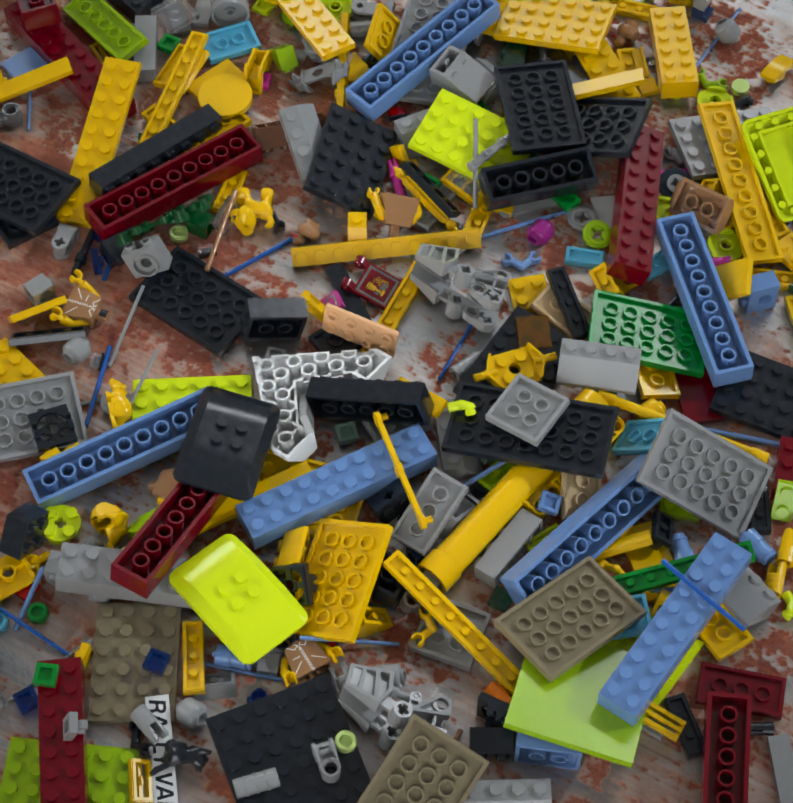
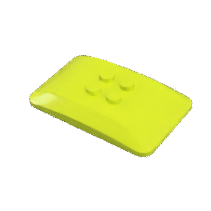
(771, 150)
(238, 598)

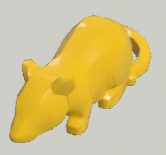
(119, 406)

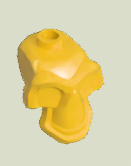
(110, 521)

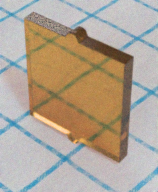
(534, 330)

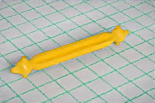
(424, 199)

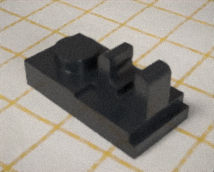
(662, 530)

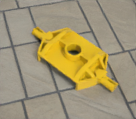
(526, 359)
(24, 573)

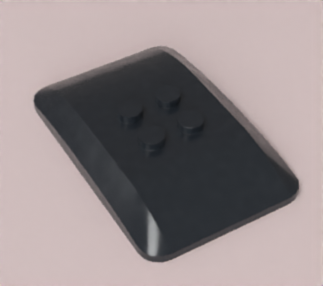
(227, 443)

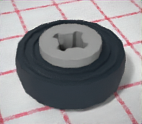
(667, 179)

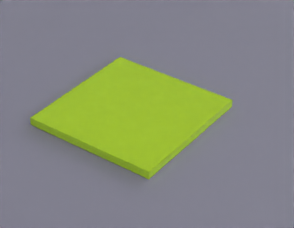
(569, 712)

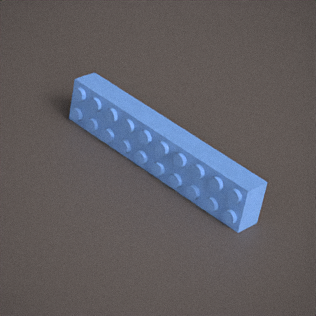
(412, 59)
(704, 299)
(112, 453)
(333, 486)
(584, 532)
(673, 630)

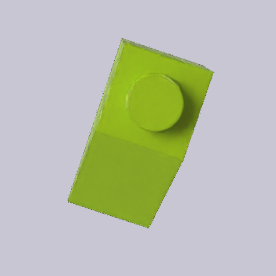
(284, 57)

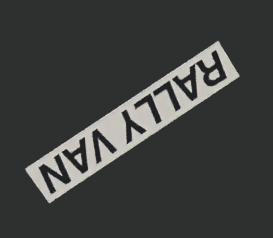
(164, 782)

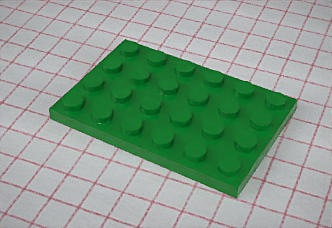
(652, 326)

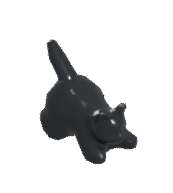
(178, 754)

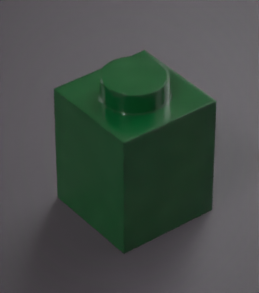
(200, 224)

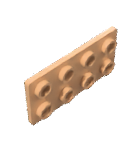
(359, 329)

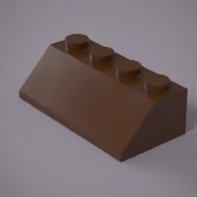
(271, 134)

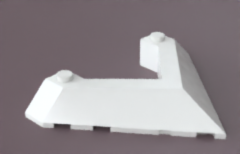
(288, 376)

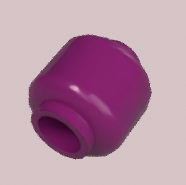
(540, 232)

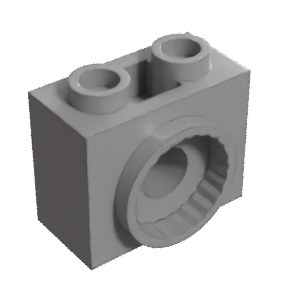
(146, 256)

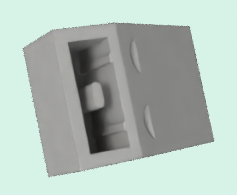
(461, 75)

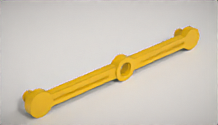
(399, 470)

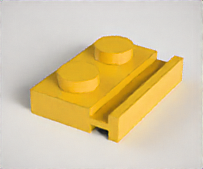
(633, 59)

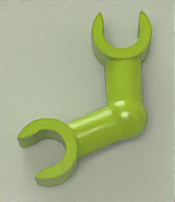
(705, 83)

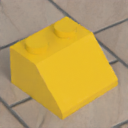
(293, 549)

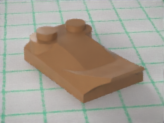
(709, 206)

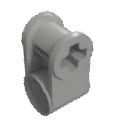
(64, 241)
(326, 756)

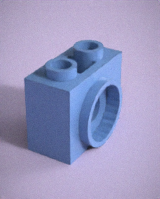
(763, 293)

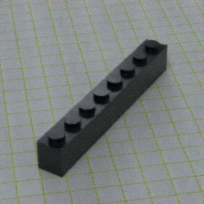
(156, 150)

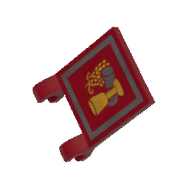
(374, 284)

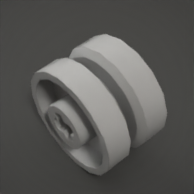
(229, 12)

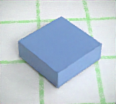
(549, 503)

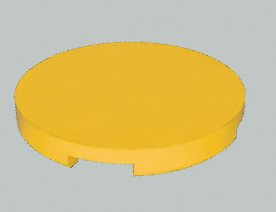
(226, 94)

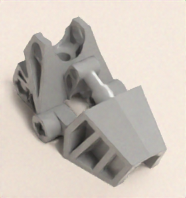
(485, 293)
(368, 693)

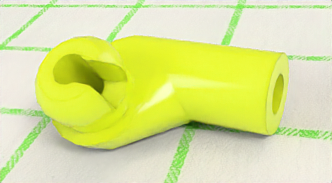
(469, 407)
(788, 612)

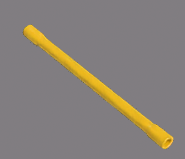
(614, 400)

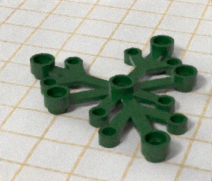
(176, 215)

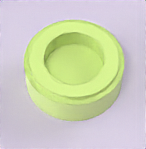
(740, 87)
(178, 233)
(345, 741)

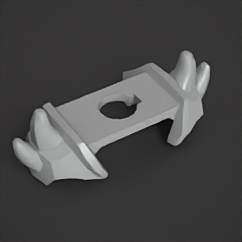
(331, 69)

